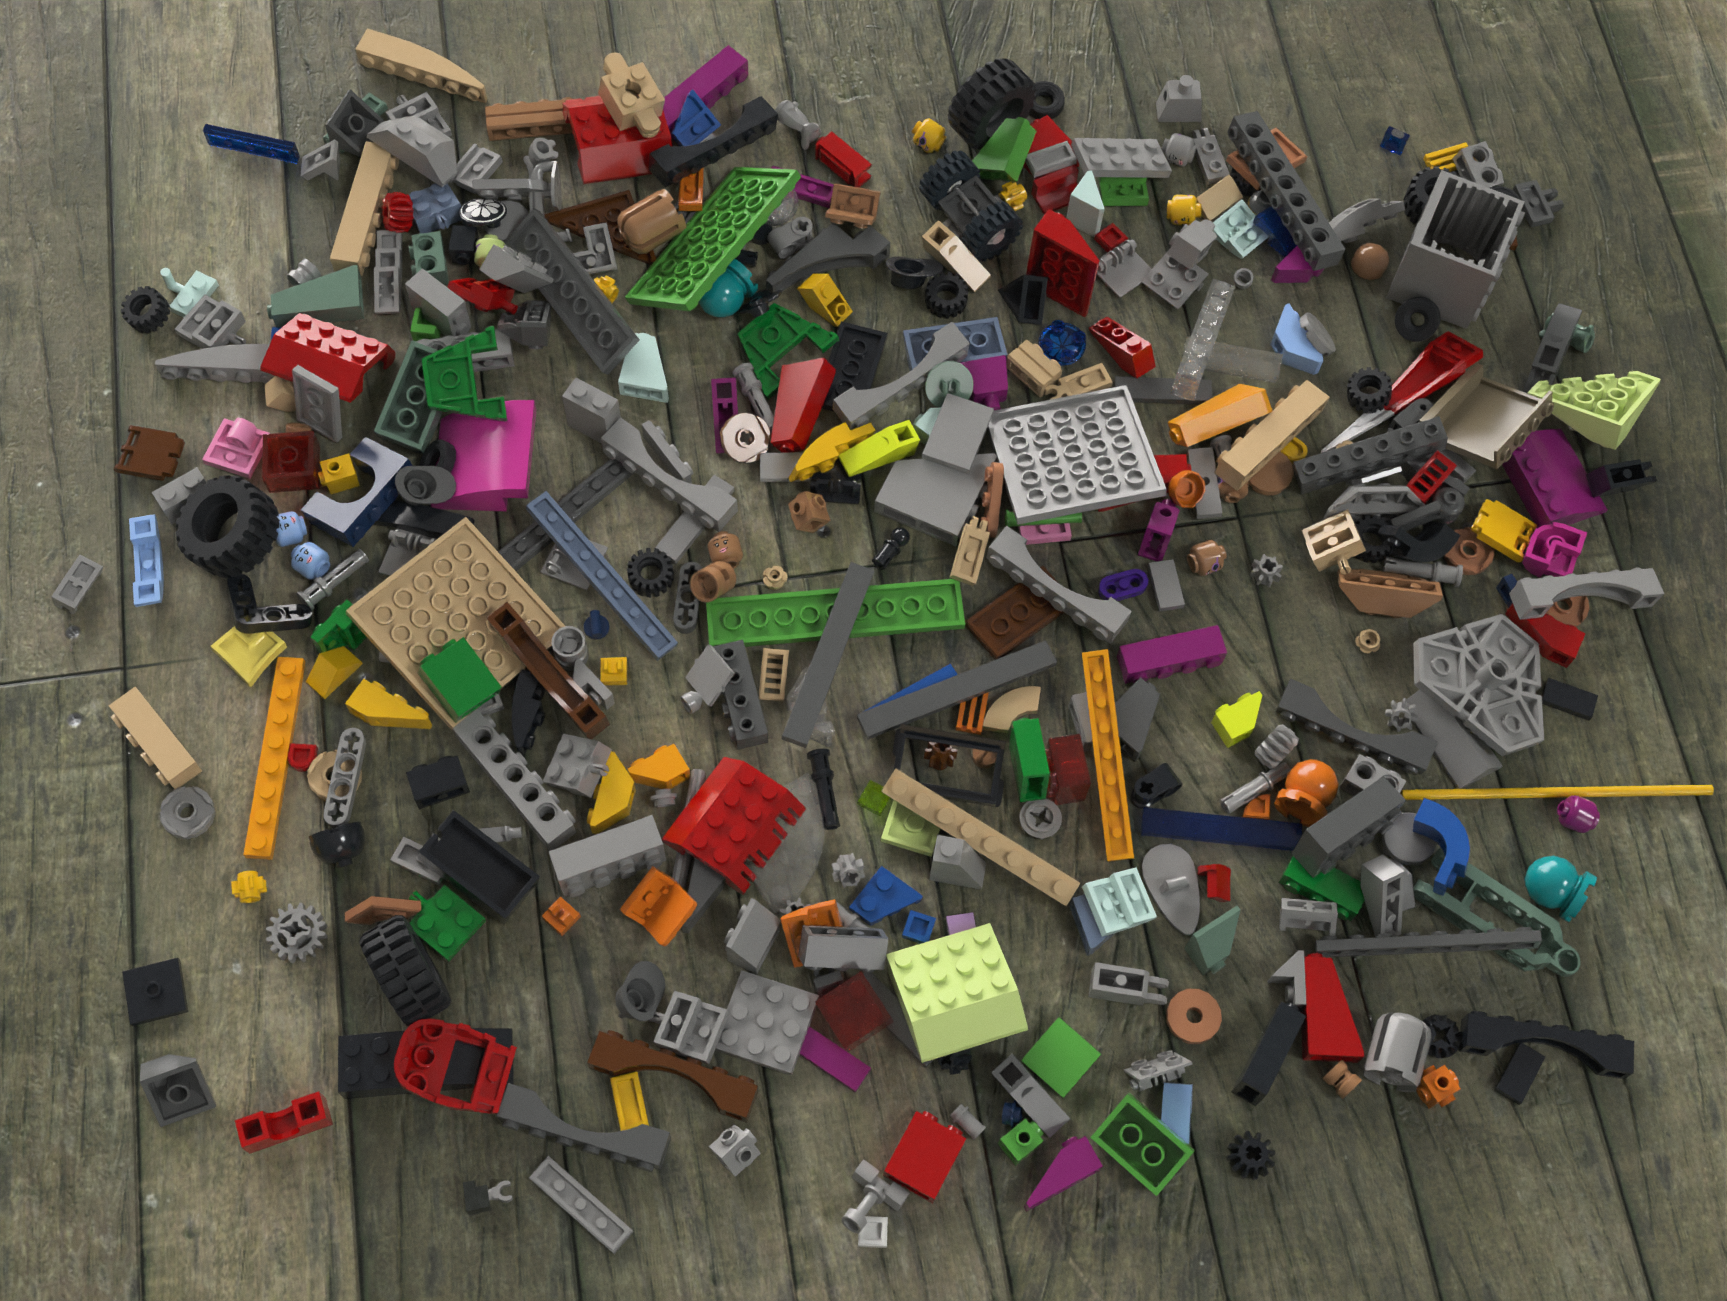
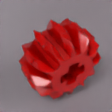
(397, 212)

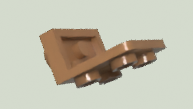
(853, 205)

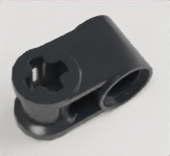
(1158, 784)

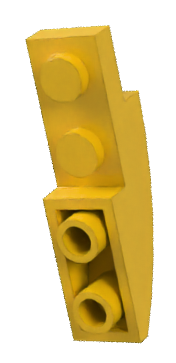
(826, 449)

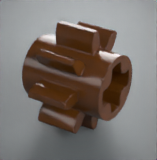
(940, 755)

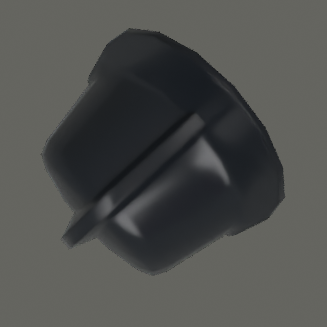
(911, 272)

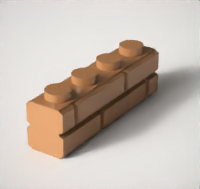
(526, 119)

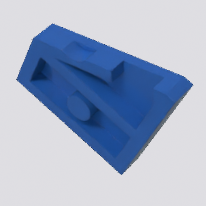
(694, 122)
(883, 897)

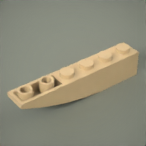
(417, 64)

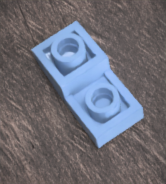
(1177, 1108)

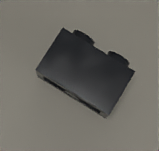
(437, 781)

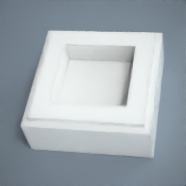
(874, 1233)

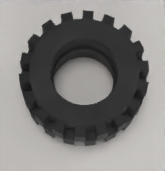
(1420, 190)

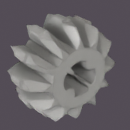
(1276, 746)

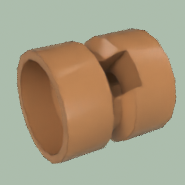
(713, 581)

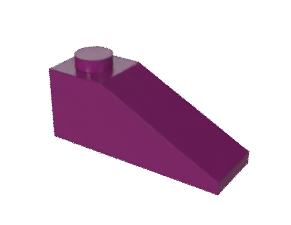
(724, 405)
(1070, 1167)

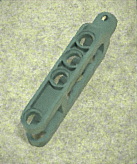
(1552, 952)

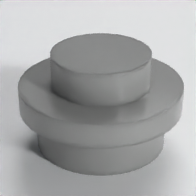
(664, 798)

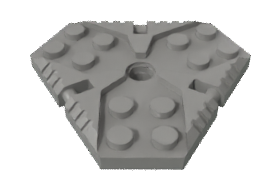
(1489, 672)

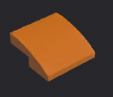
(819, 914)

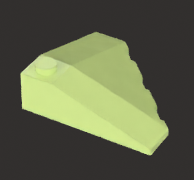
(1600, 407)

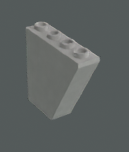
(933, 496)

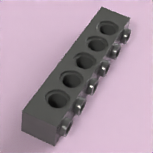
(1370, 455)

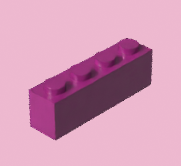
(1172, 654)

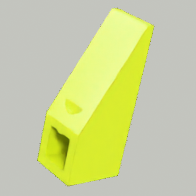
(881, 449)

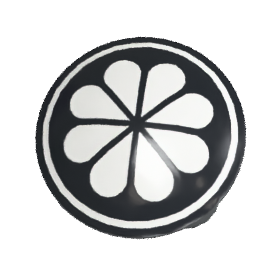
(482, 212)

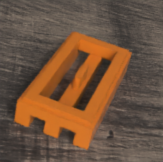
(969, 729)

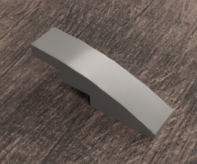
(388, 272)

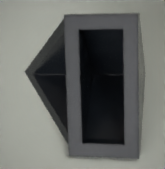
(1026, 298)

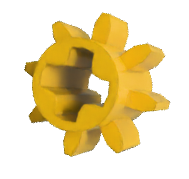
(1014, 195)
(607, 286)
(248, 886)

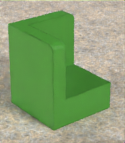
(422, 328)

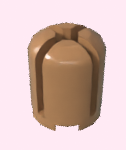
(650, 222)

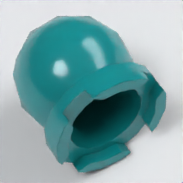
(729, 291)
(1556, 884)

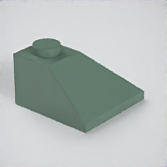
(1213, 943)

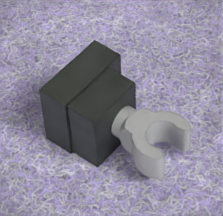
(478, 1198)

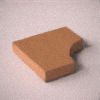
(380, 909)

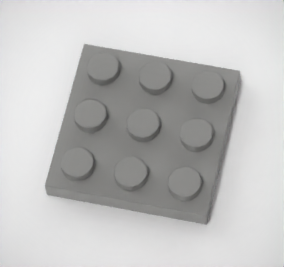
(767, 1022)

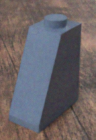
(1087, 925)

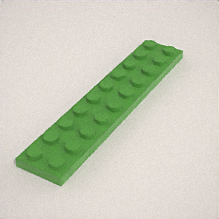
(804, 614)

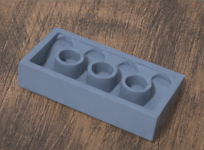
(982, 334)

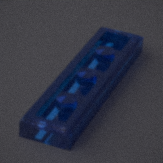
(251, 143)

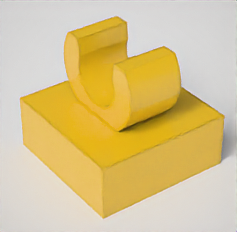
(614, 671)

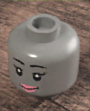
(1179, 149)

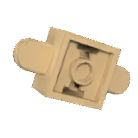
(631, 95)

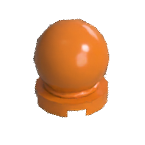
(1308, 791)

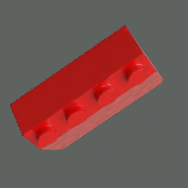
(1066, 260)

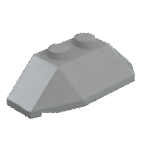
(418, 146)
(1379, 500)

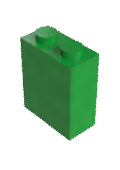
(458, 679)
(1029, 760)

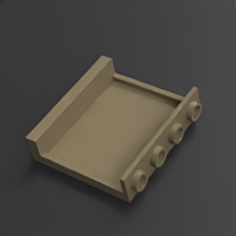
(1487, 417)

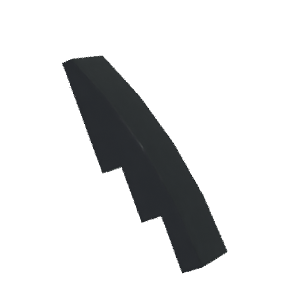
(420, 519)

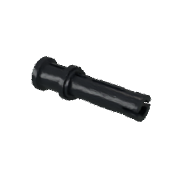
(823, 776)

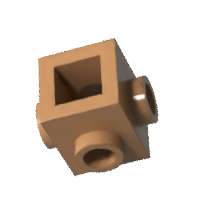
(809, 512)

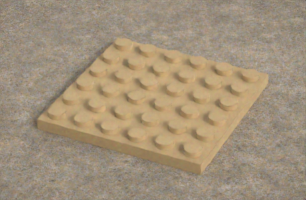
(447, 597)

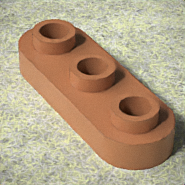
(992, 498)

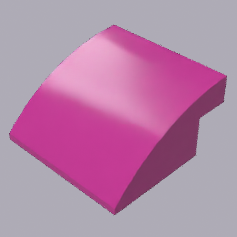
(490, 457)

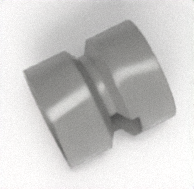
(568, 646)

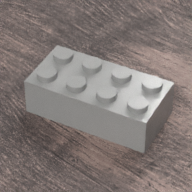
(608, 856)

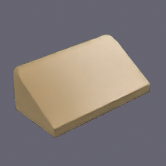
(1219, 198)

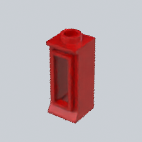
(842, 160)

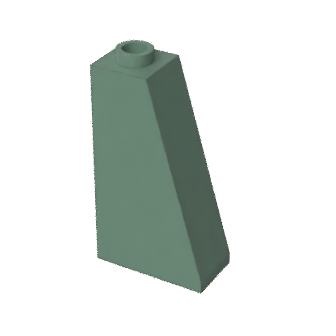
(326, 298)

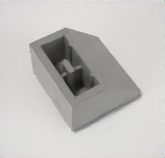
(514, 270)
(752, 937)

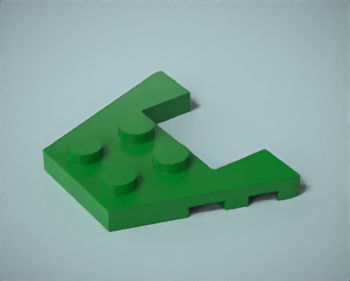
(773, 336)
(451, 379)

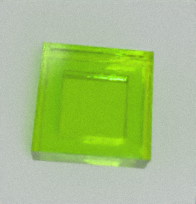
(873, 798)

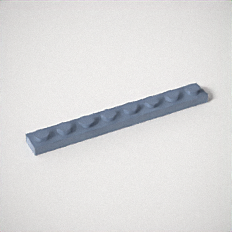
(601, 575)

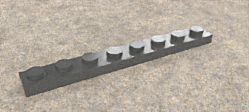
(1435, 943)

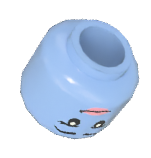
(290, 529)
(310, 560)

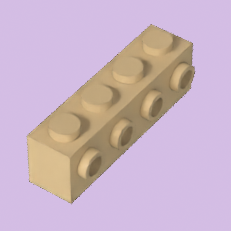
(155, 738)

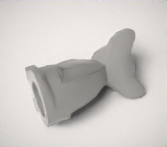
(791, 116)
(539, 151)

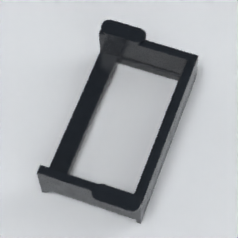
(960, 740)

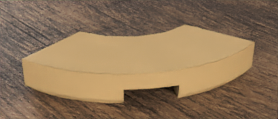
(1010, 707)

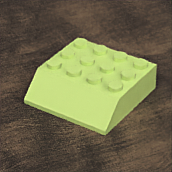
(956, 992)

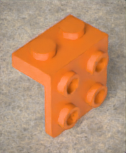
(659, 905)

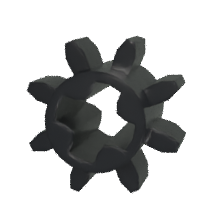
(956, 1061)

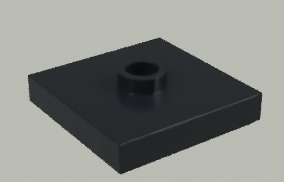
(155, 991)

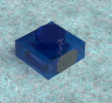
(1394, 140)

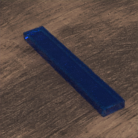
(1220, 829)

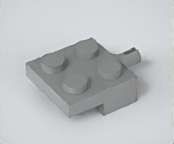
(422, 107)
(211, 324)
(577, 765)
(690, 1027)

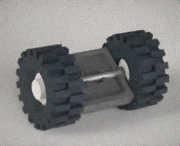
(958, 192)

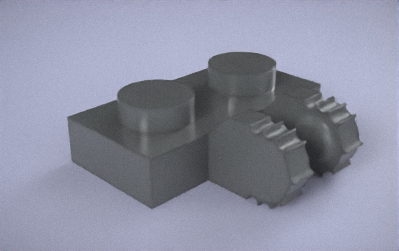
(1536, 207)

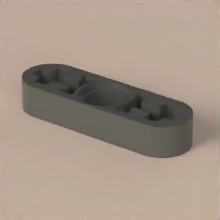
(680, 606)

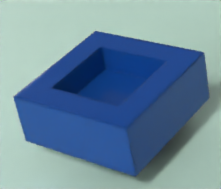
(918, 927)

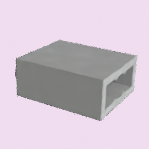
(438, 304)
(590, 409)

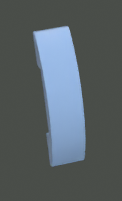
(147, 560)

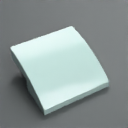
(1237, 231)
(1119, 902)

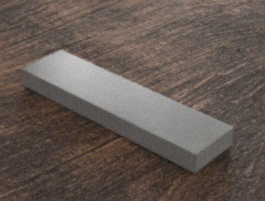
(687, 528)
(581, 1205)

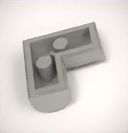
(600, 254)

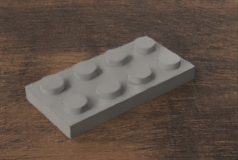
(1121, 157)

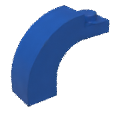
(1449, 833)

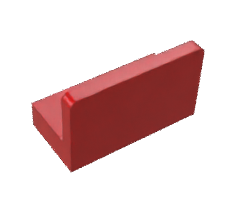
(1055, 189)

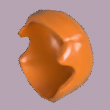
(1186, 489)

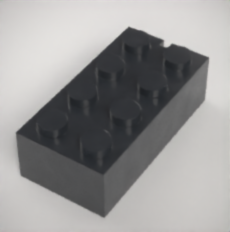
(478, 867)

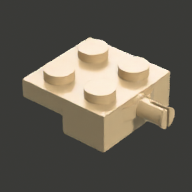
(1334, 541)

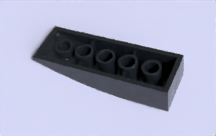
(368, 1063)

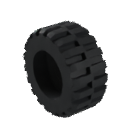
(988, 98)
(210, 509)
(404, 970)

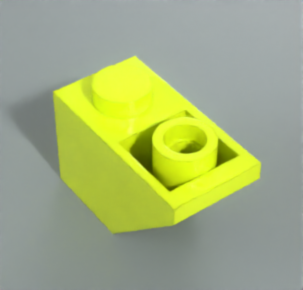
(1237, 721)

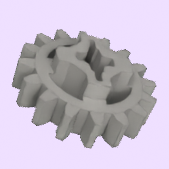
(289, 923)

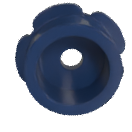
(1011, 1114)

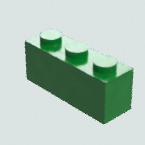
(1331, 887)

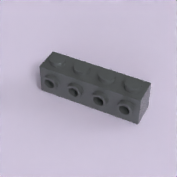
(742, 698)

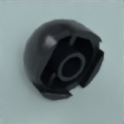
(338, 844)

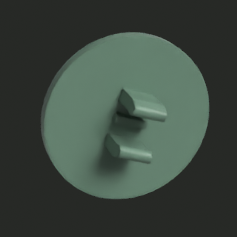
(948, 378)

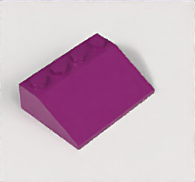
(1552, 480)

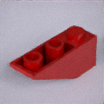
(1124, 346)
(1555, 639)

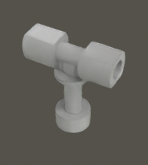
(876, 1192)

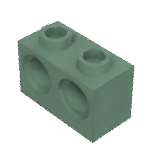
(429, 259)

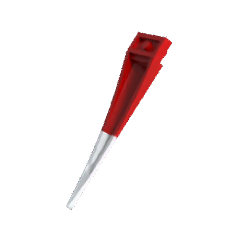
(1434, 368)

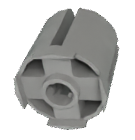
(1398, 1051)

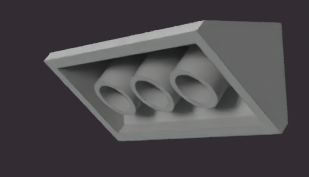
(1458, 749)

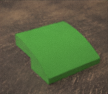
(1123, 191)
(1061, 1057)

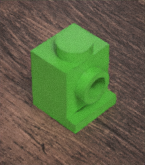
(1017, 1150)

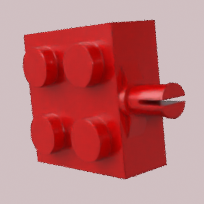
(485, 294)

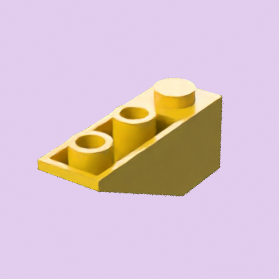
(379, 708)

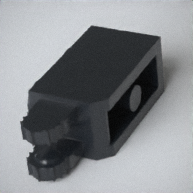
(1619, 477)

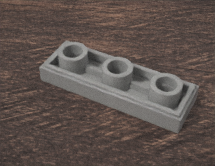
(666, 452)
(1203, 462)

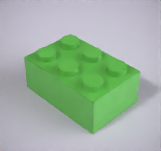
(1142, 1144)

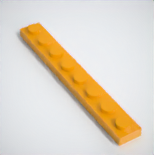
(1108, 755)
(274, 758)

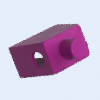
(989, 380)
(1163, 523)

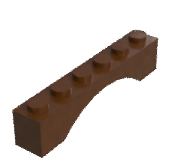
(547, 671)
(618, 1057)

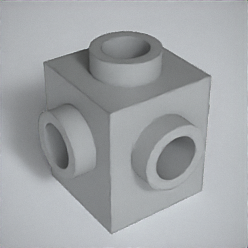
(735, 1149)

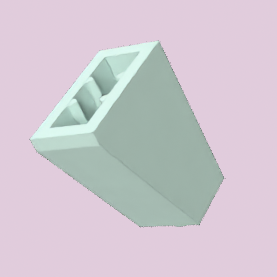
(643, 371)

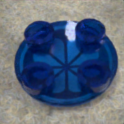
(1063, 342)

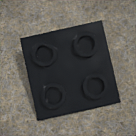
(836, 485)

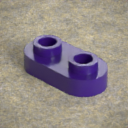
(1121, 585)

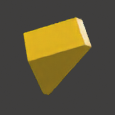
(332, 670)

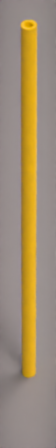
(1557, 792)

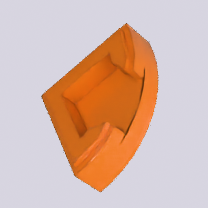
(1258, 808)

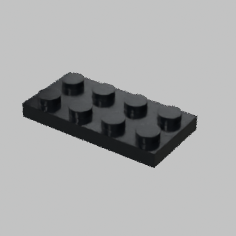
(855, 360)

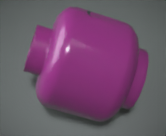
(1578, 814)

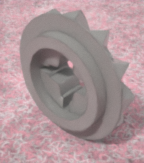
(1052, 816)

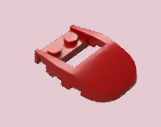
(425, 1056)

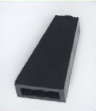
(1269, 1054)

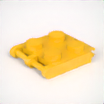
(1503, 529)

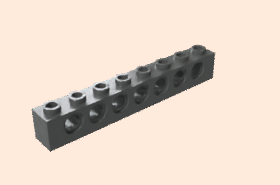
(1285, 191)

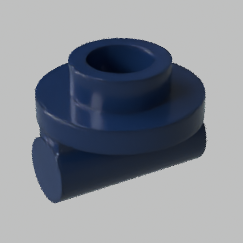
(596, 625)

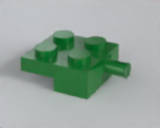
(337, 631)
(445, 922)

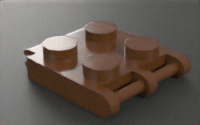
(150, 453)

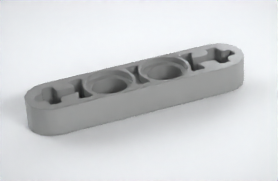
(345, 778)

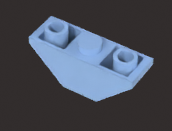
(1294, 345)

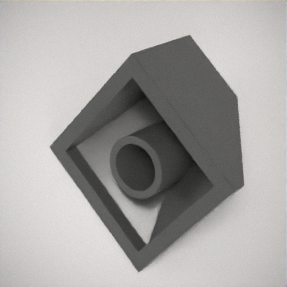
(175, 1088)

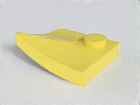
(249, 652)

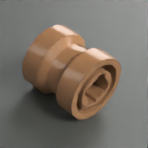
(1342, 1079)

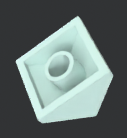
(1086, 206)

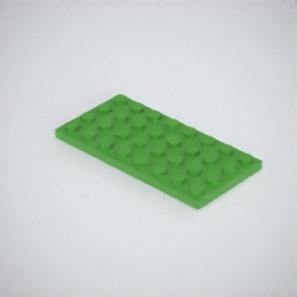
(713, 238)

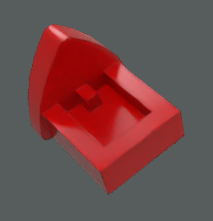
(1217, 881)

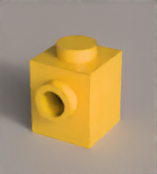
(338, 474)

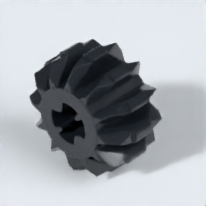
(1246, 1145)

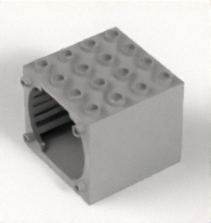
(1467, 218)

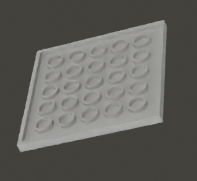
(1074, 455)

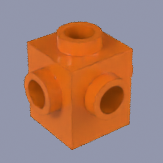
(1438, 1086)

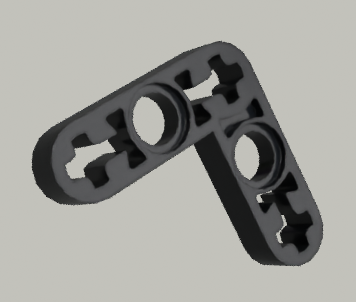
(258, 616)

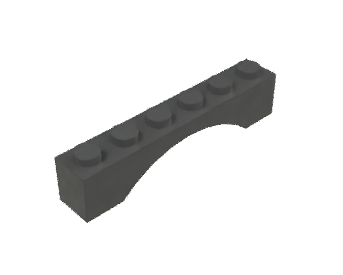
(1406, 749)
(639, 1144)

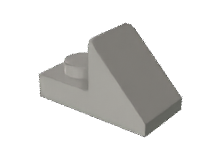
(322, 160)
(592, 685)
(1294, 975)

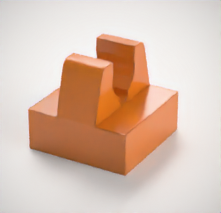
(561, 916)

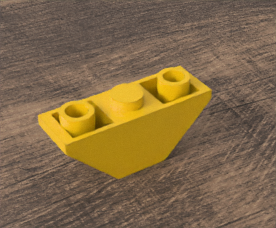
(612, 797)

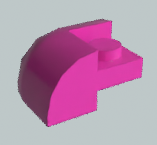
(1553, 550)

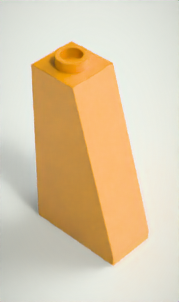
(1219, 414)

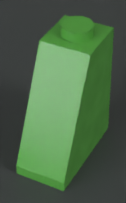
(1006, 150)

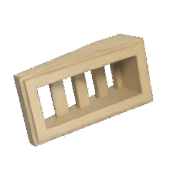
(773, 654)

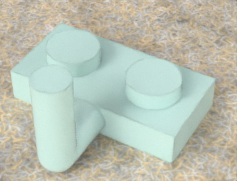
(189, 294)

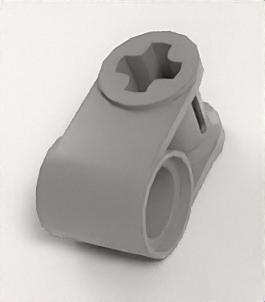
(790, 238)

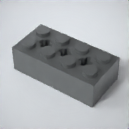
(1348, 827)

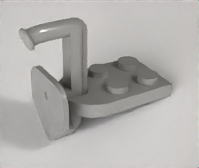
(533, 188)

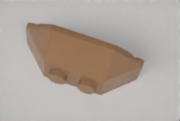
(1389, 592)

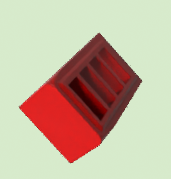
(1424, 497)

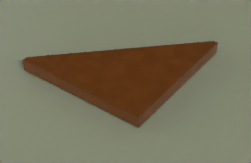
(597, 212)

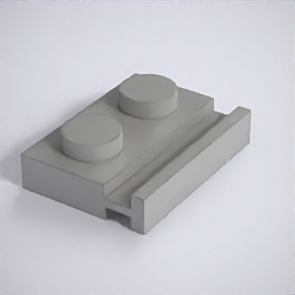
(476, 164)

